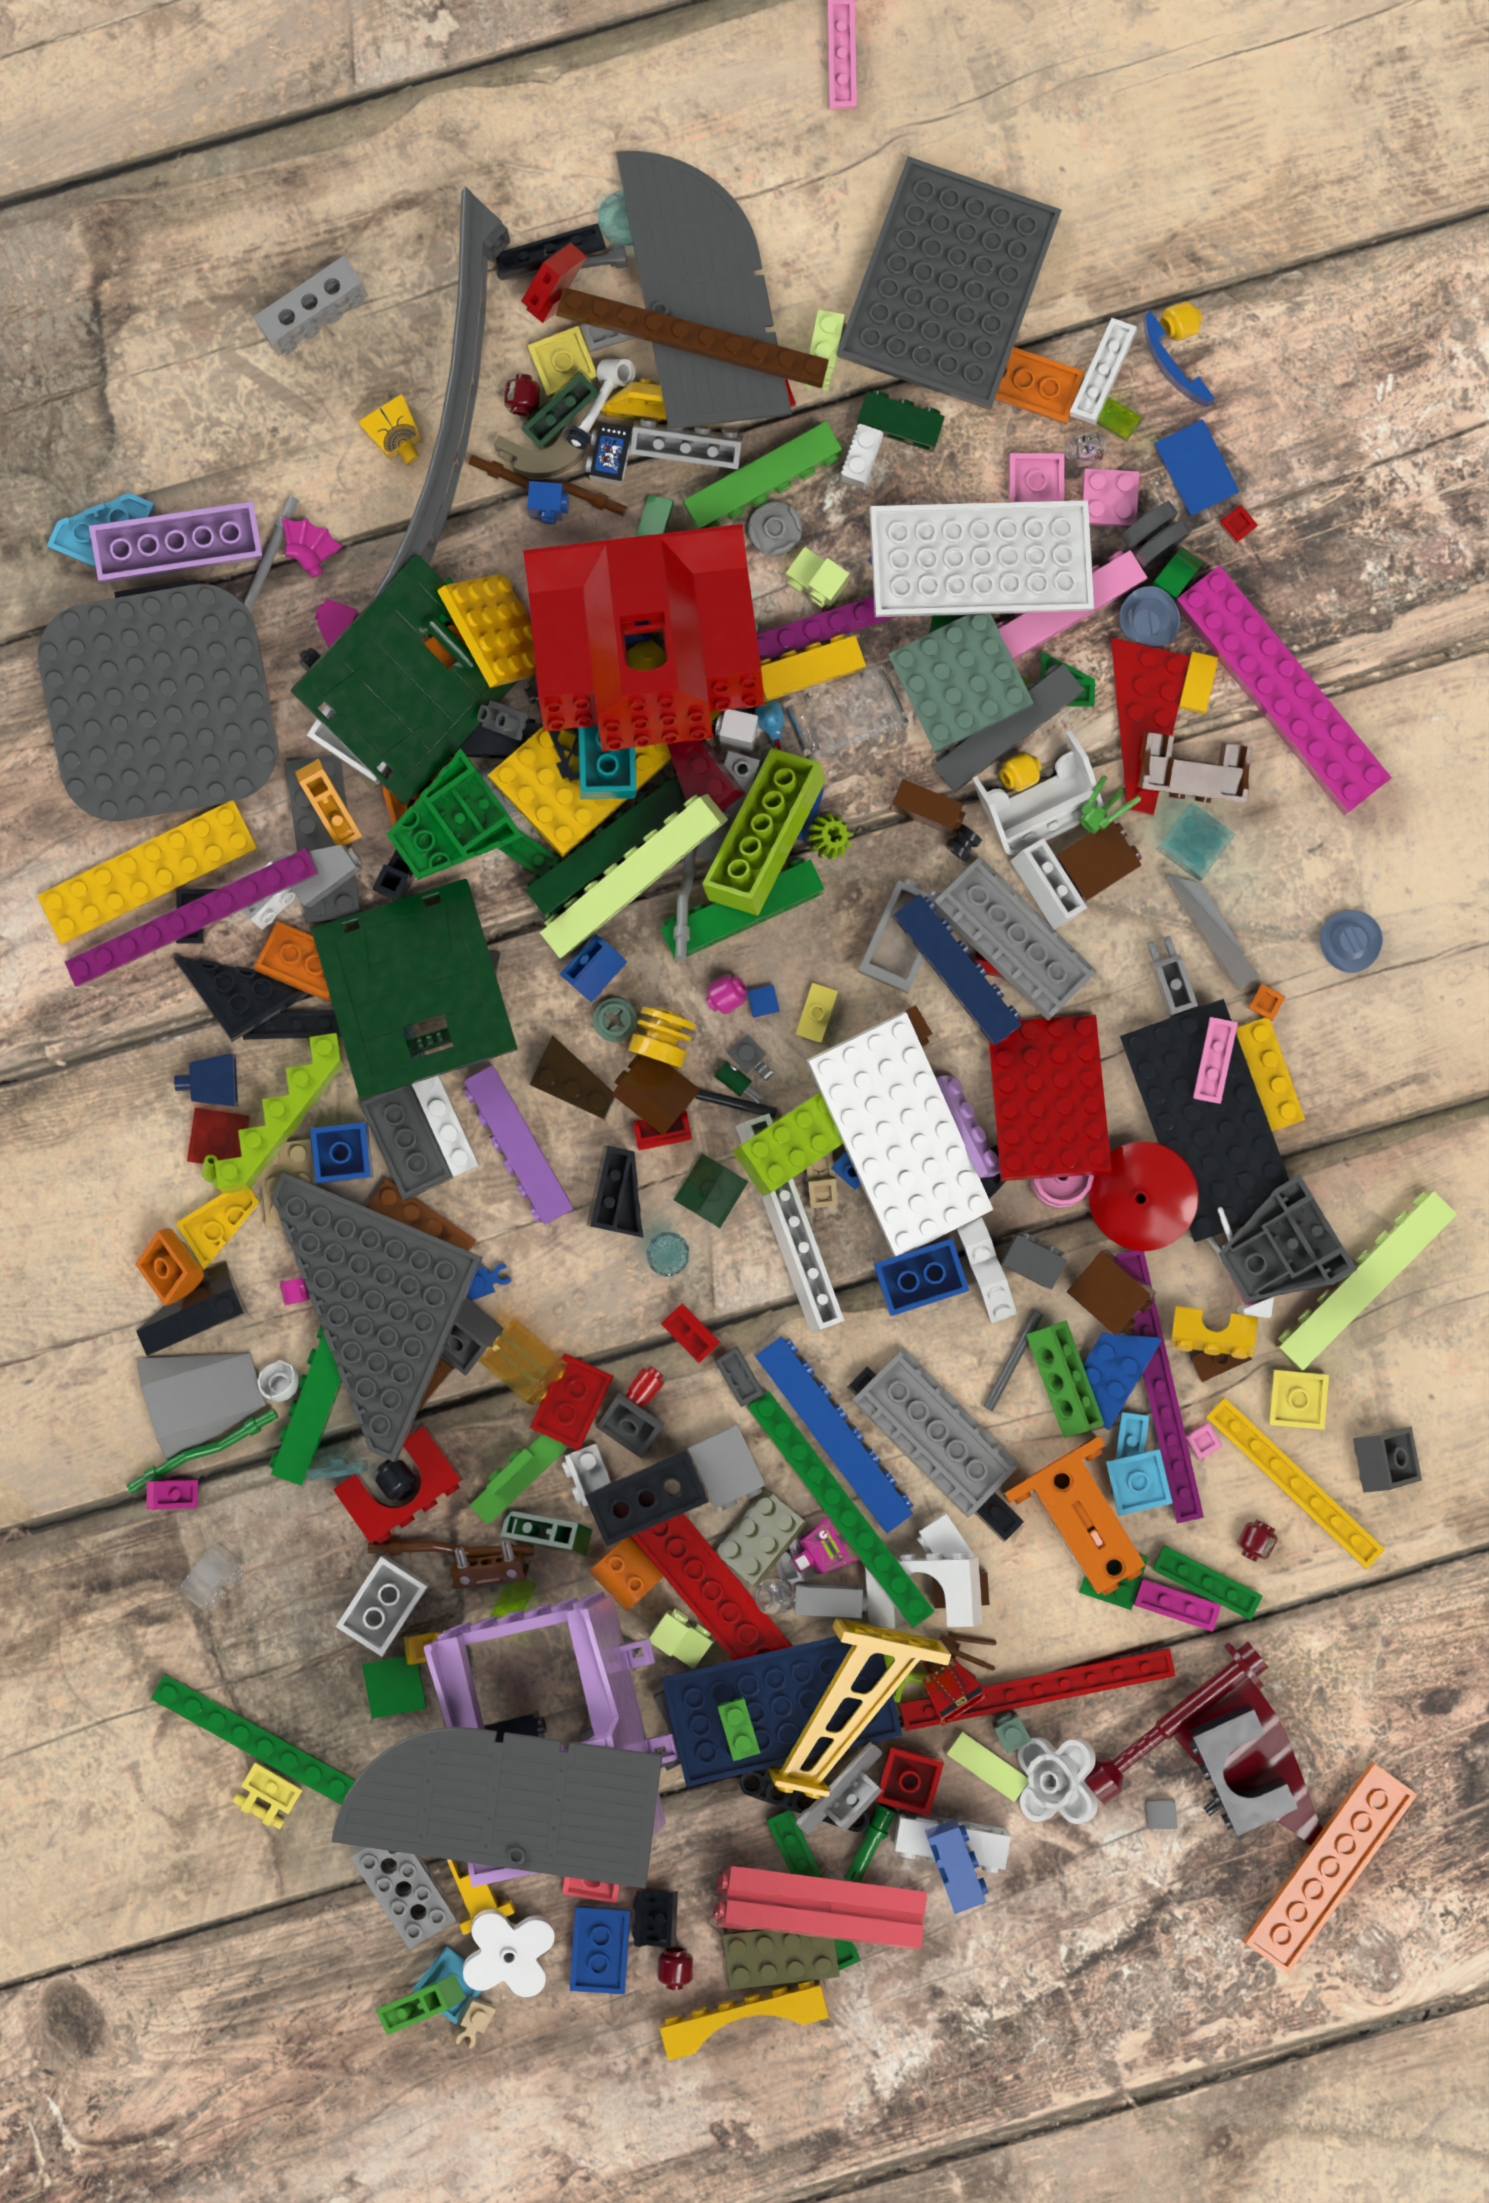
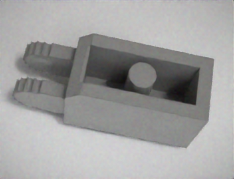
(1172, 979)

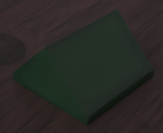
(711, 1190)

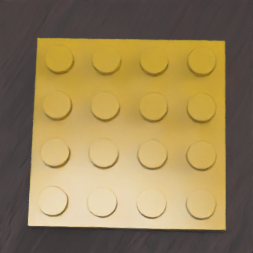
(493, 627)
(1270, 1074)

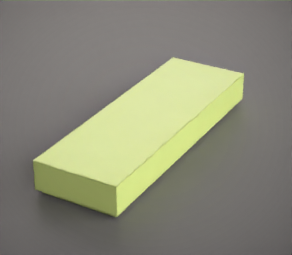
(987, 1766)

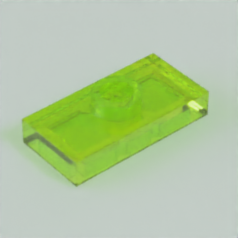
(1118, 419)
(514, 1597)

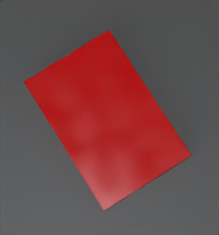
(572, 1403)

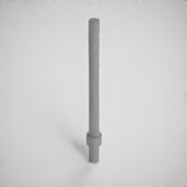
(270, 553)

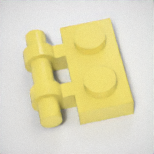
(273, 1789)

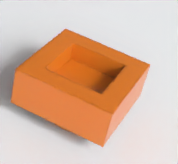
(1266, 1002)

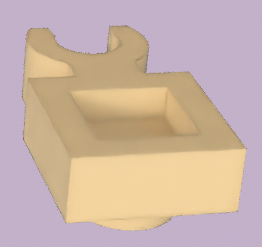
(473, 2018)

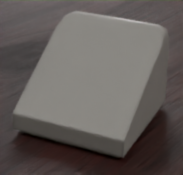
(1161, 1814)

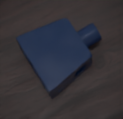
(211, 1081)

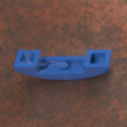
(1193, 390)

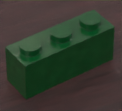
(560, 408)
(902, 420)

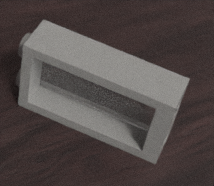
(891, 953)

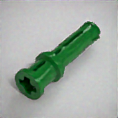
(875, 1831)

